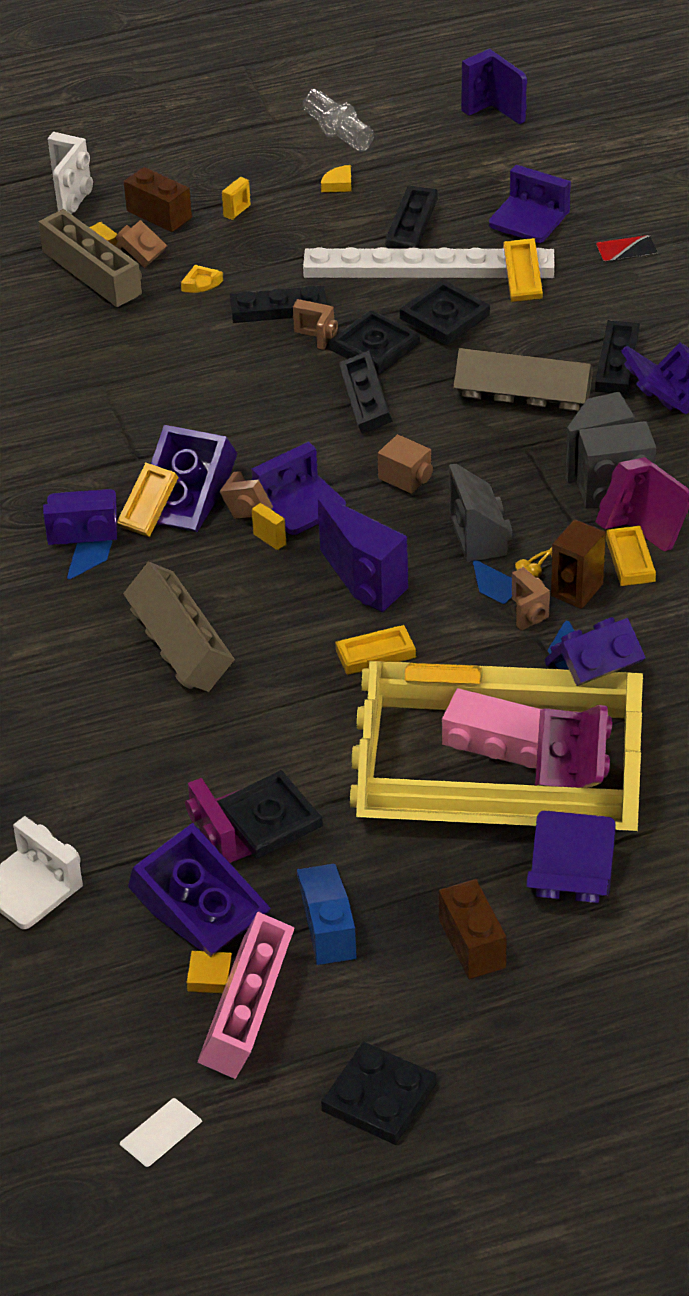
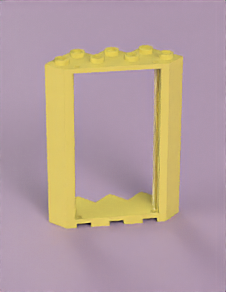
(490, 801)

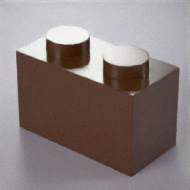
(157, 199)
(578, 563)
(472, 928)

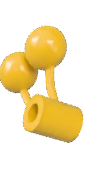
(534, 568)

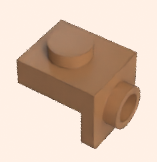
(140, 243)
(315, 320)
(243, 495)
(531, 598)

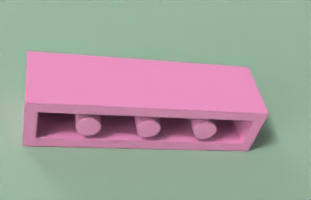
(492, 727)
(246, 995)

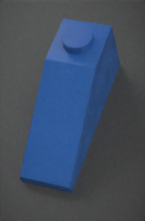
(327, 914)

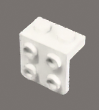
(69, 170)
(37, 874)

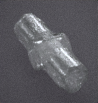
(338, 120)

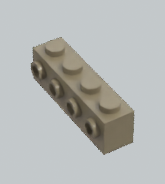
(90, 257)
(523, 378)
(178, 627)

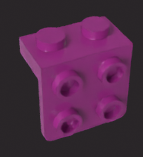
(645, 498)
(573, 747)
(213, 822)

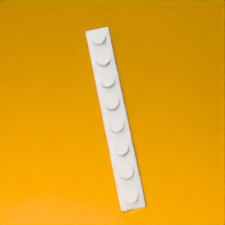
(414, 263)

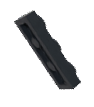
(411, 218)
(272, 303)
(612, 373)
(365, 392)

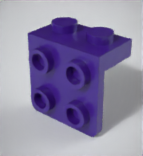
(494, 82)
(534, 204)
(666, 380)
(295, 486)
(81, 516)
(599, 651)
(572, 855)

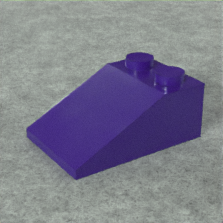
(203, 467)
(363, 554)
(196, 891)

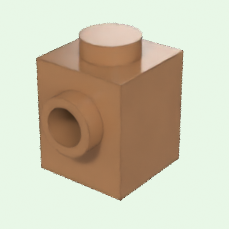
(404, 464)

